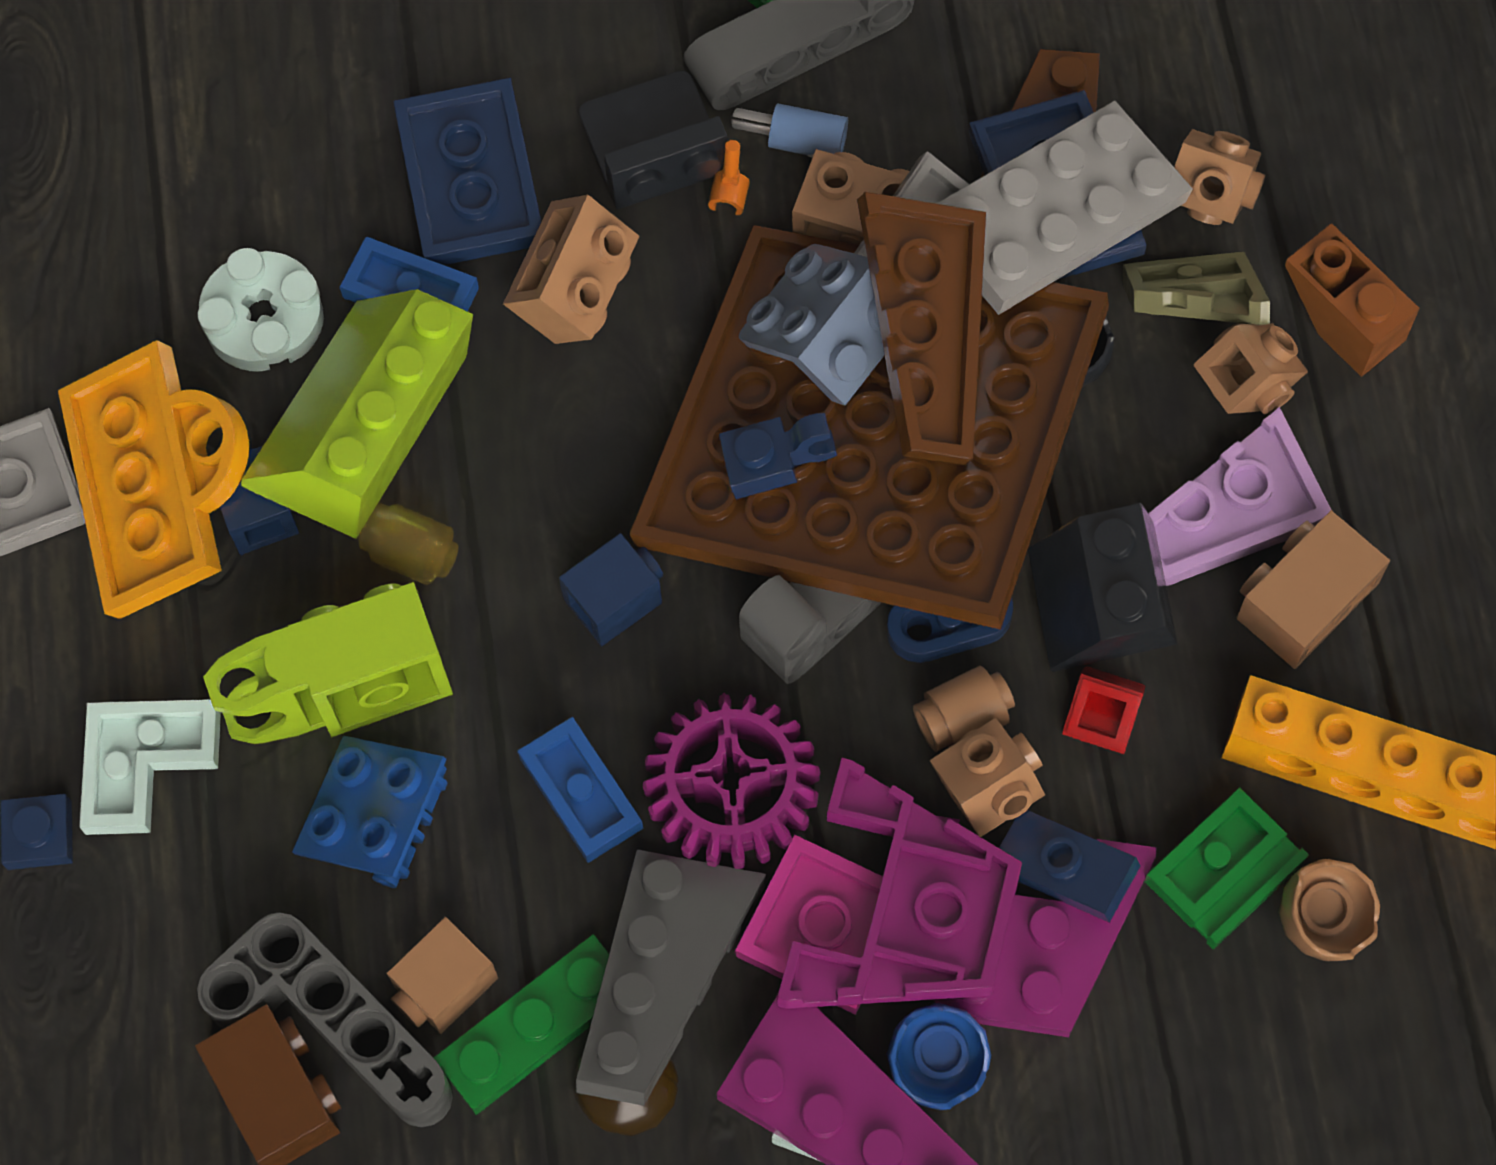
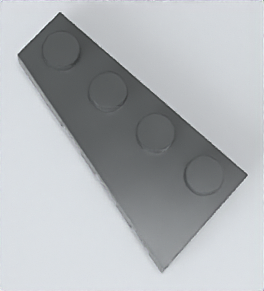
(660, 966)

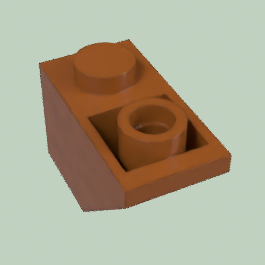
(1350, 300)

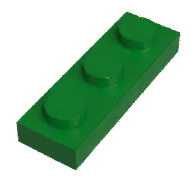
(526, 1027)

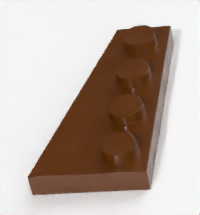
(928, 308)

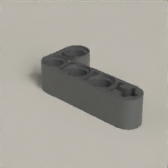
(783, 43)
(798, 624)
(340, 1026)

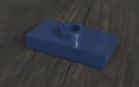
(1070, 865)

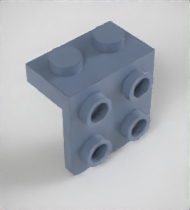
(821, 320)

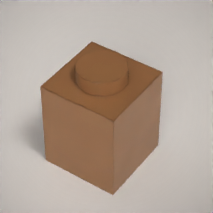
(440, 977)

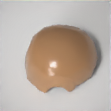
(1330, 910)

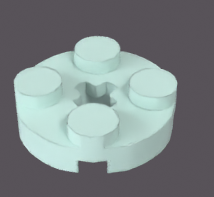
(249, 279)

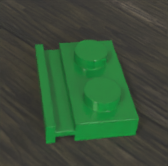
(1226, 868)

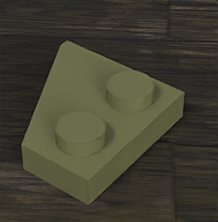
(1198, 287)

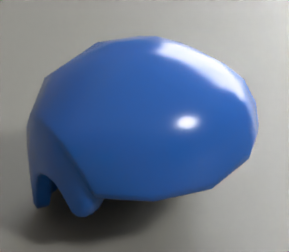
(939, 1056)

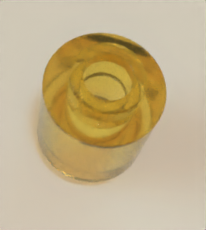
(409, 543)

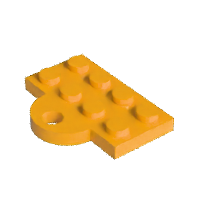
(149, 475)

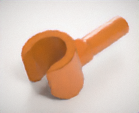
(729, 184)

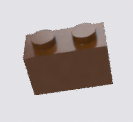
(269, 1087)

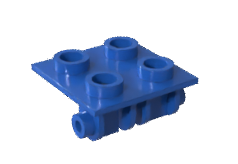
(373, 808)

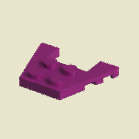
(935, 914)
(1051, 959)

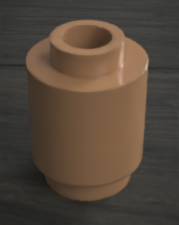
(962, 706)

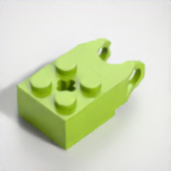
(334, 669)

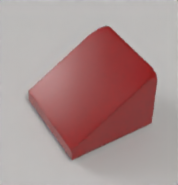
(1103, 709)

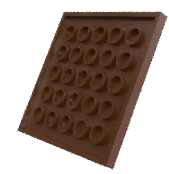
(870, 517)

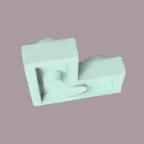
(127, 746)

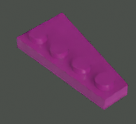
(829, 1097)

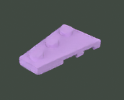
(1239, 503)

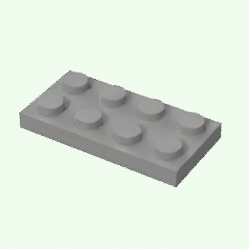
(1068, 203)

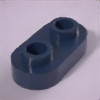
(946, 637)

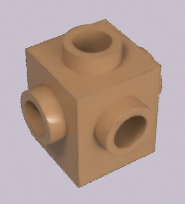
(1221, 175)
(1252, 368)
(990, 776)

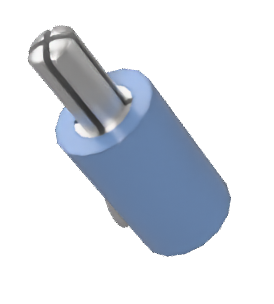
(796, 129)

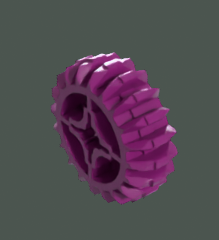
(755, 782)

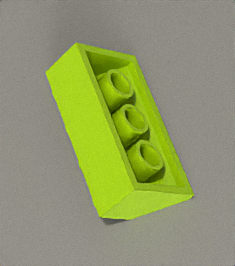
(362, 408)

